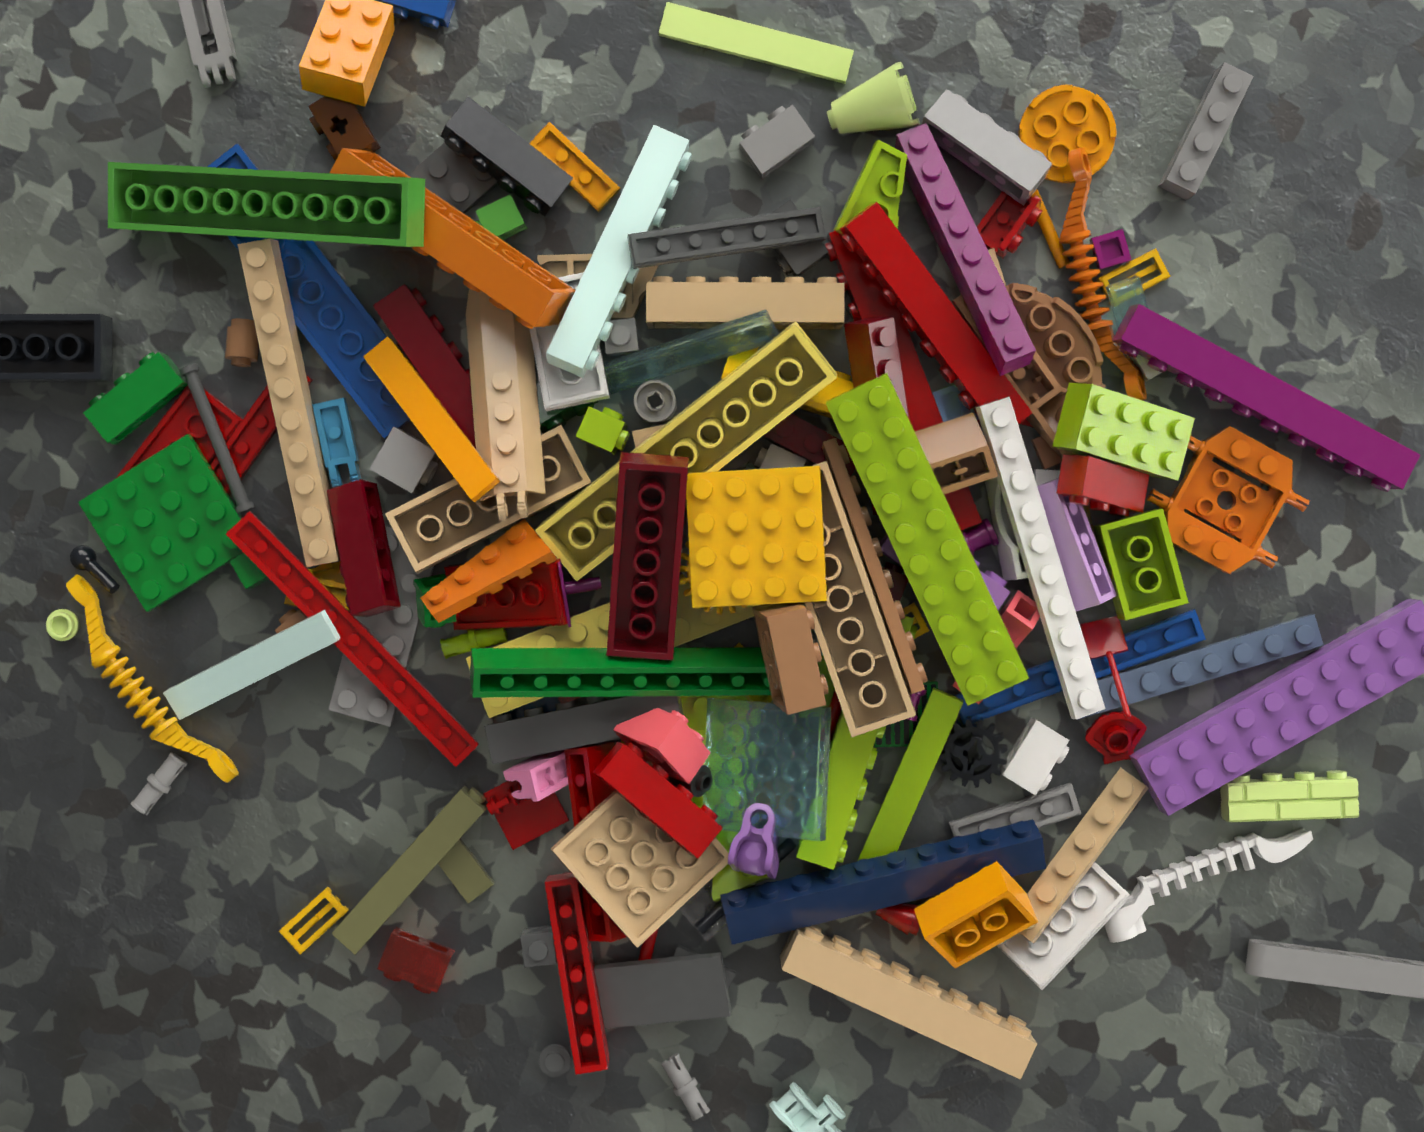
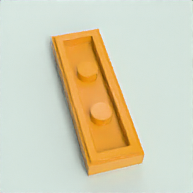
(587, 179)

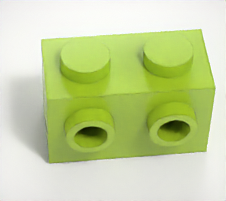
(604, 430)

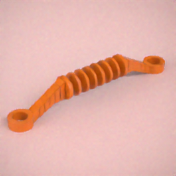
(1074, 233)

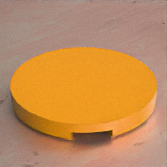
(1067, 120)

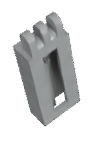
(203, 19)

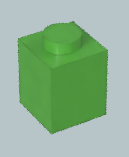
(501, 218)

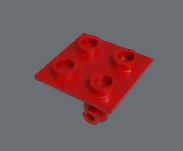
(522, 818)

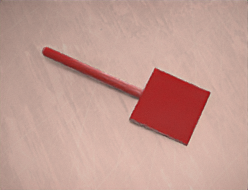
(1104, 639)

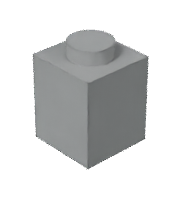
(623, 338)

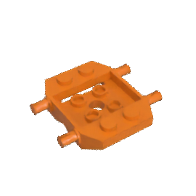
(1252, 506)

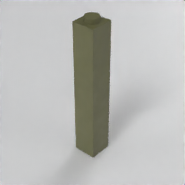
(410, 869)

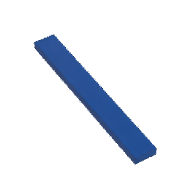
(1043, 679)

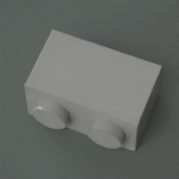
(776, 140)

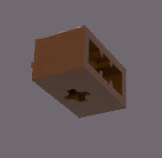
(331, 112)

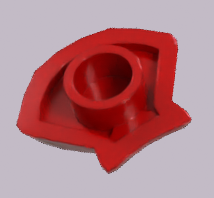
(1115, 736)

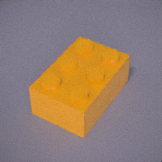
(347, 49)
(975, 915)

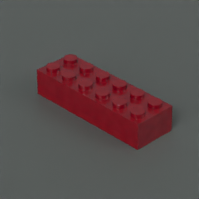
(647, 555)

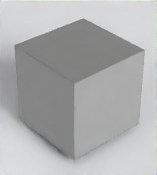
(406, 461)

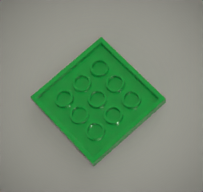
(165, 522)

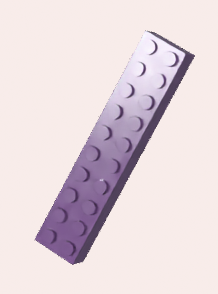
(1284, 708)

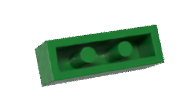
(135, 397)

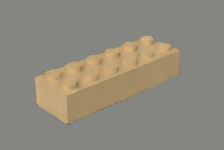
(709, 304)
(450, 522)

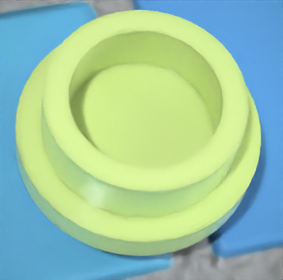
(62, 624)

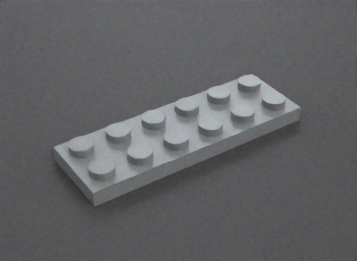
(396, 631)

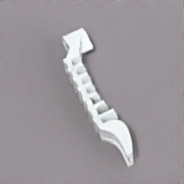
(1128, 919)

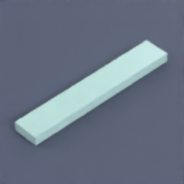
(252, 664)

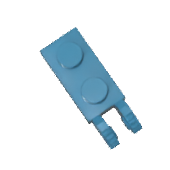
(336, 439)

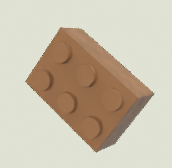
(790, 656)

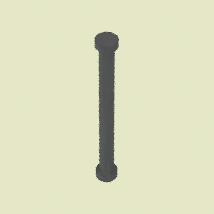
(216, 438)

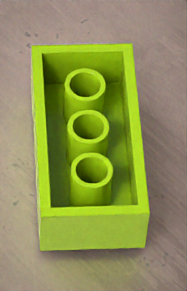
(1123, 431)

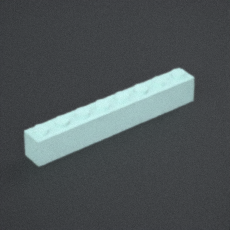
(610, 266)

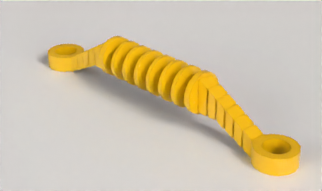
(104, 652)

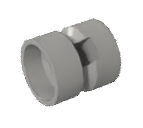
(655, 402)

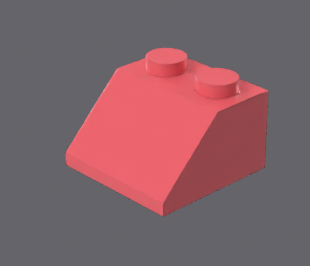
(666, 742)

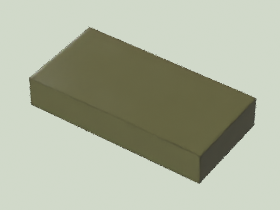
(465, 872)

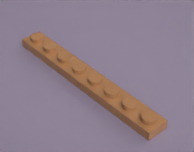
(880, 579)

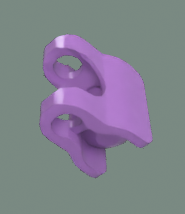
(755, 849)

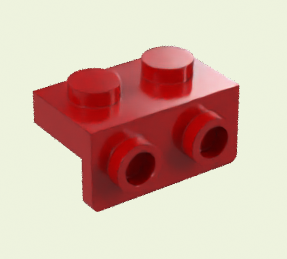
(1006, 221)

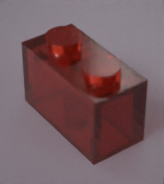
(415, 960)

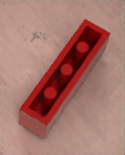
(658, 799)

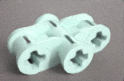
(803, 1115)

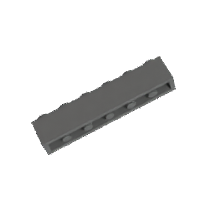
(567, 725)

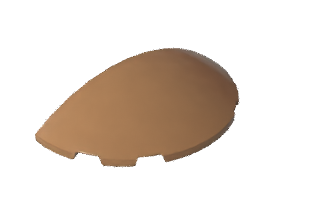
(1063, 355)

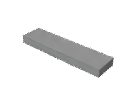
(1044, 808)

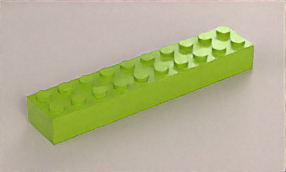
(927, 539)

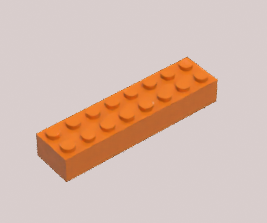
(475, 252)

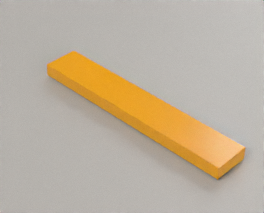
(431, 419)

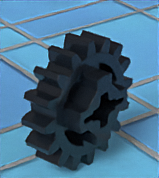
(984, 754)

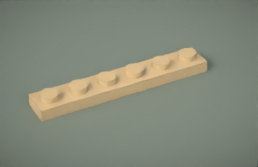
(1082, 849)

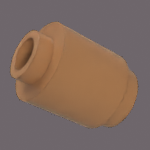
(242, 343)

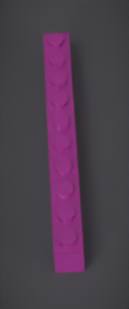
(1265, 398)

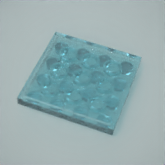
(770, 761)

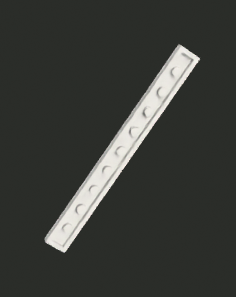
(1040, 558)

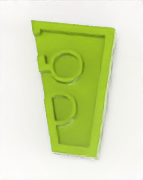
(878, 182)

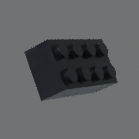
(56, 348)

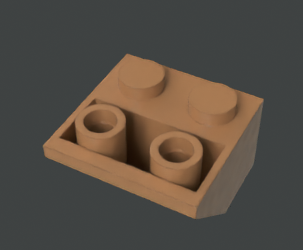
(957, 453)

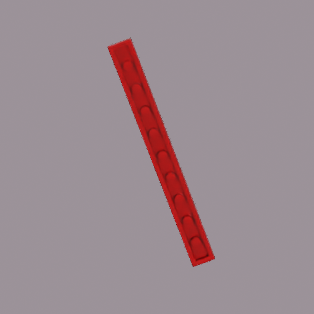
(356, 640)

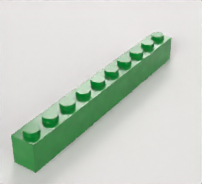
(593, 674)

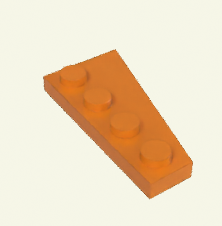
(500, 561)

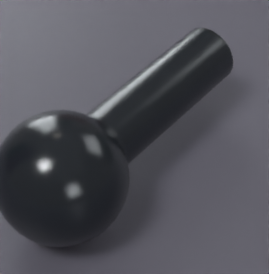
(84, 559)

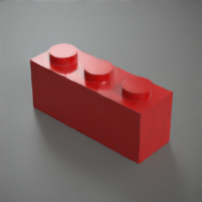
(1102, 485)

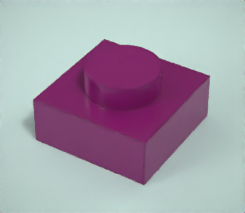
(1110, 249)

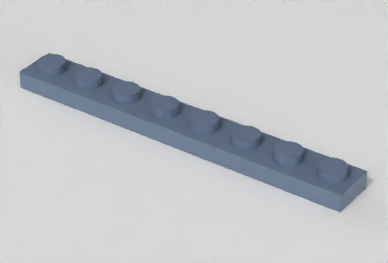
(1211, 661)

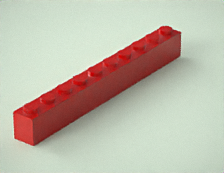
(921, 405)

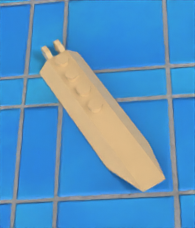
(504, 402)

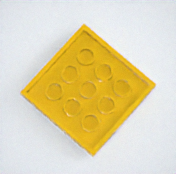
(756, 537)

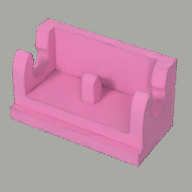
(539, 775)

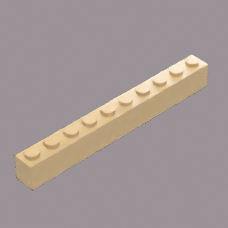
(290, 398)

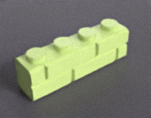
(1290, 798)

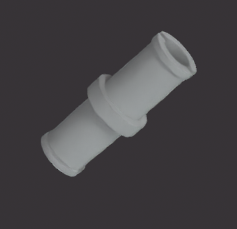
(159, 783)
(685, 1087)

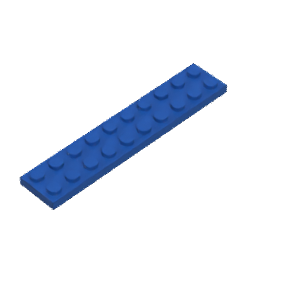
(330, 318)

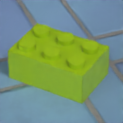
(1141, 564)

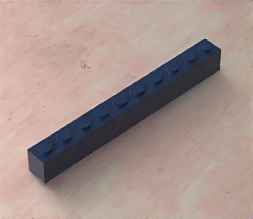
(878, 881)

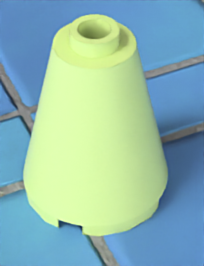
(876, 104)

